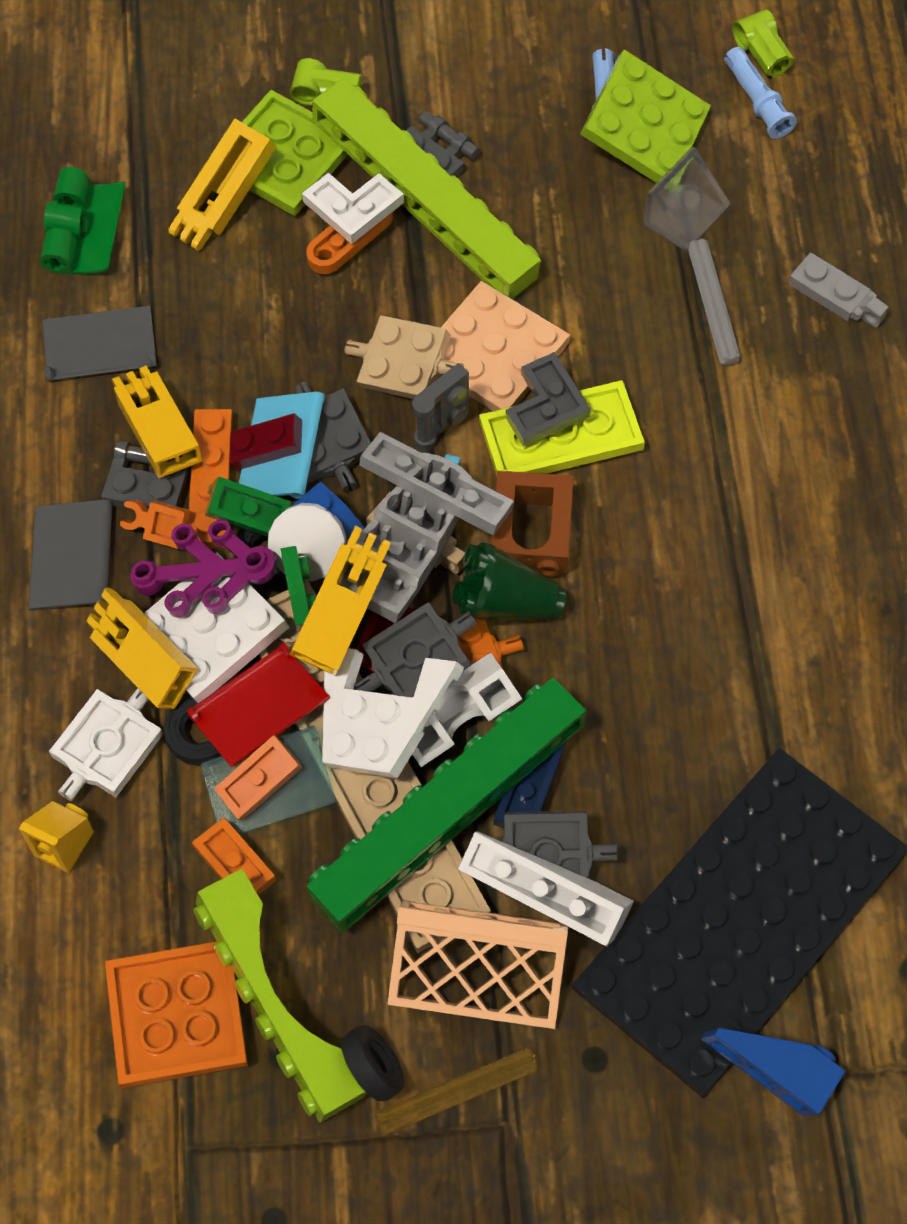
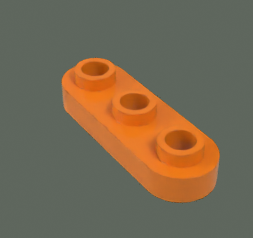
(339, 250)

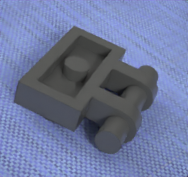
(459, 143)

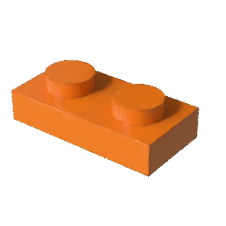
(258, 777)
(228, 852)

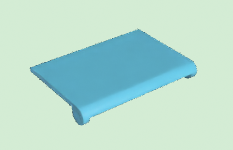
(289, 473)

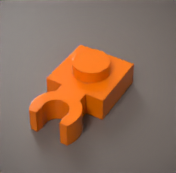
(157, 520)

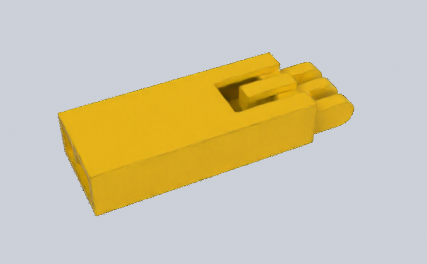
(227, 173)
(156, 424)
(337, 609)
(144, 653)

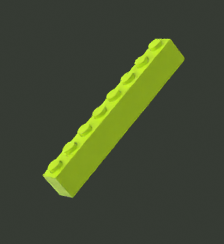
(428, 190)

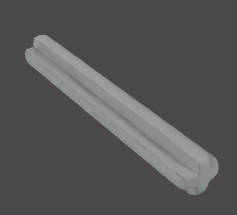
(714, 302)

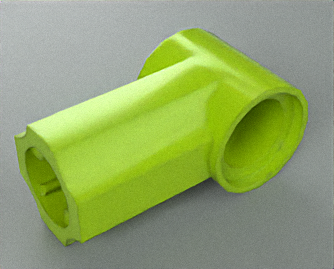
(761, 37)
(314, 78)

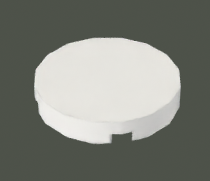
(312, 532)

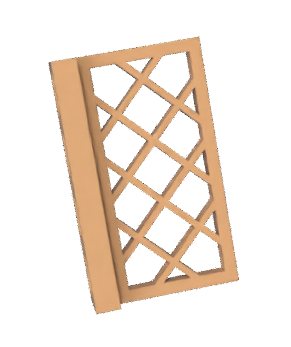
(480, 927)

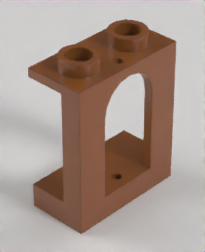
(538, 490)

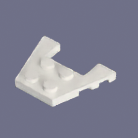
(379, 730)

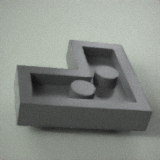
(555, 401)

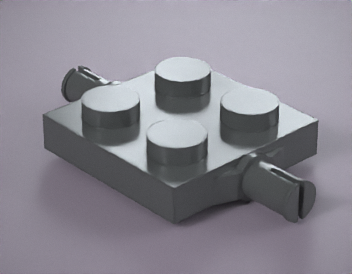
(338, 439)
(402, 649)
(557, 838)

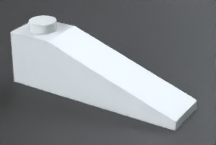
(547, 888)

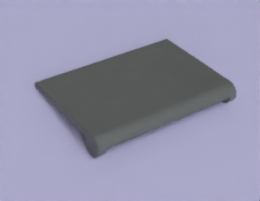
(99, 343)
(70, 554)

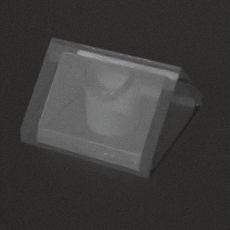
(685, 201)

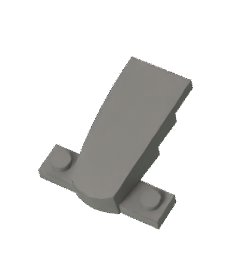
(419, 518)

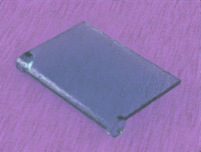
(300, 794)

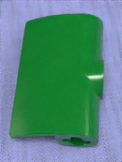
(80, 224)

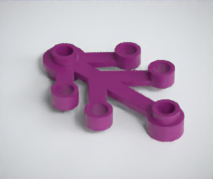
(206, 571)

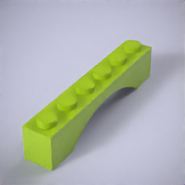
(234, 915)

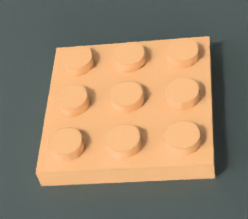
(493, 342)

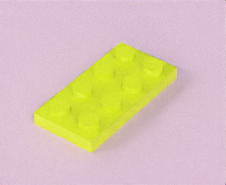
(604, 435)

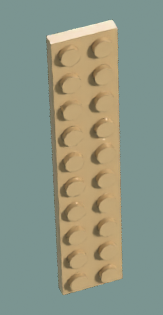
(368, 796)

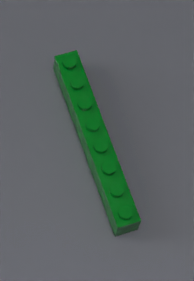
(445, 805)

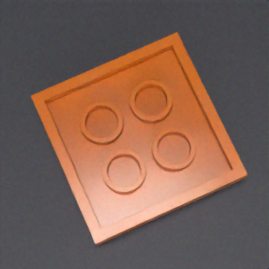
(174, 1015)

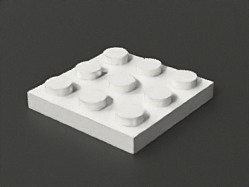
(221, 641)

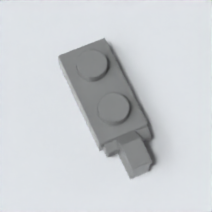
(837, 291)

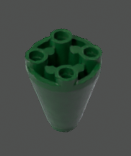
(505, 588)

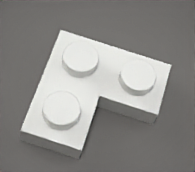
(353, 212)

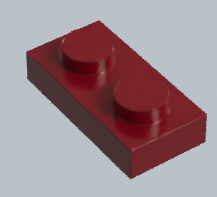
(265, 441)

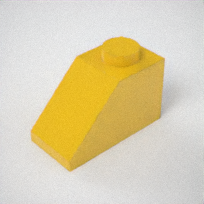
(57, 834)

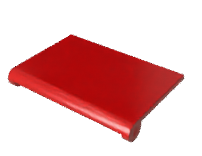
(257, 705)

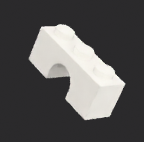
(478, 692)

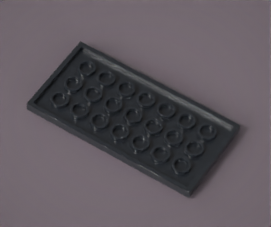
(740, 919)

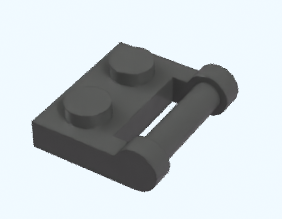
(440, 406)
(134, 484)

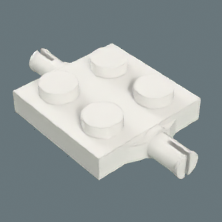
(105, 743)

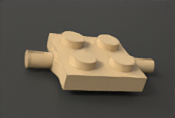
(402, 357)

